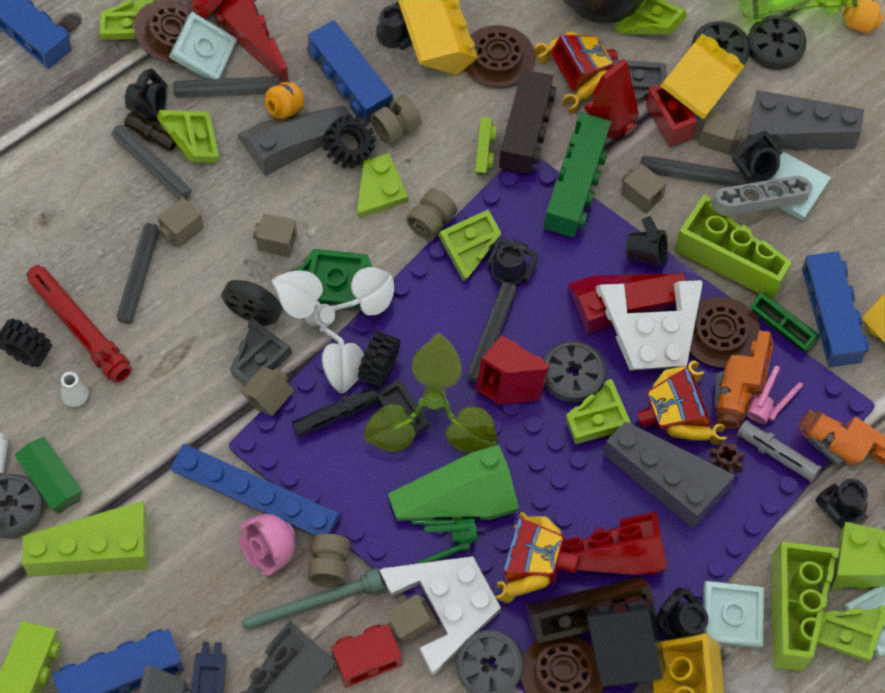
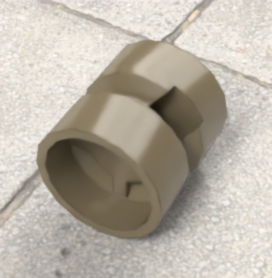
(392, 121)
(431, 214)
(329, 560)

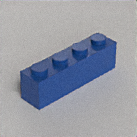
(34, 31)
(348, 70)
(834, 309)
(122, 668)

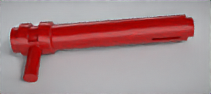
(103, 352)

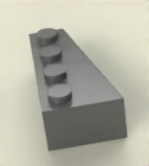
(805, 122)
(669, 473)

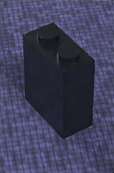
(626, 641)

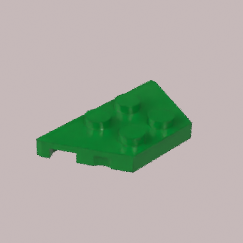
(335, 273)

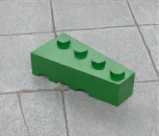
(578, 175)

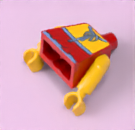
(581, 62)
(680, 407)
(535, 557)

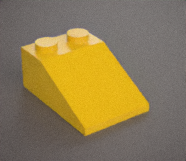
(702, 75)

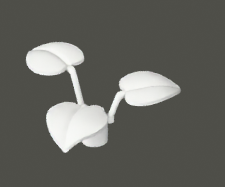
(299, 296)

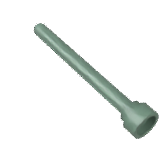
(369, 583)

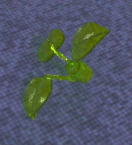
(435, 367)

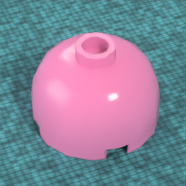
(267, 542)

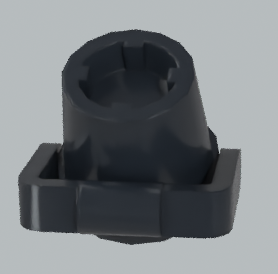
(392, 28)
(145, 96)
(758, 160)
(648, 246)
(509, 262)
(845, 503)
(681, 619)

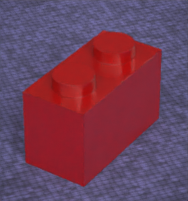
(671, 116)
(366, 655)

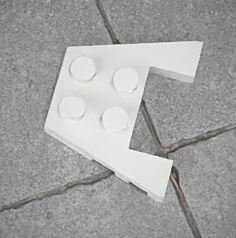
(653, 338)
(457, 597)

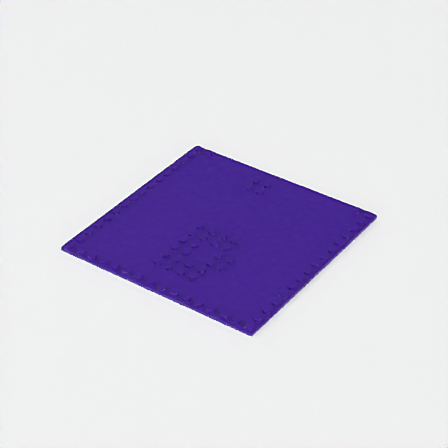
(548, 470)

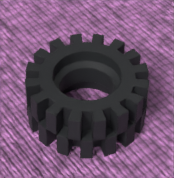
(358, 131)
(24, 342)
(379, 358)

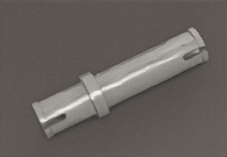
(751, 432)

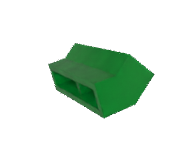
(787, 319)
(49, 474)

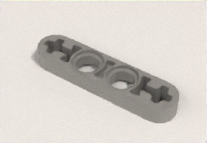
(732, 200)

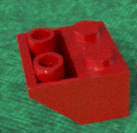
(511, 373)

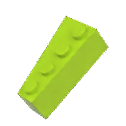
(731, 250)
(91, 544)
(860, 558)
(798, 600)
(30, 659)

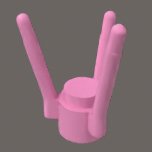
(761, 406)

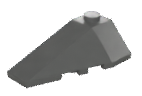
(284, 141)
(292, 664)

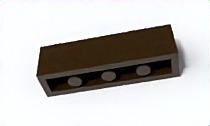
(526, 122)
(568, 613)

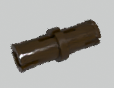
(149, 130)

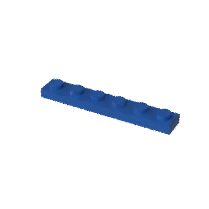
(254, 491)

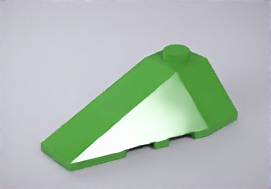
(464, 488)

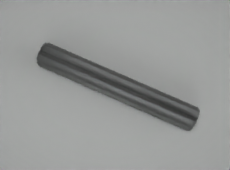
(224, 86)
(151, 162)
(693, 171)
(137, 273)
(493, 326)

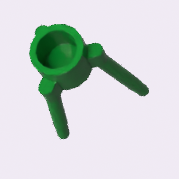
(461, 531)

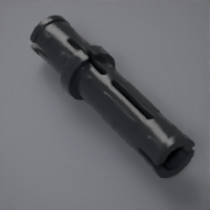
(345, 407)

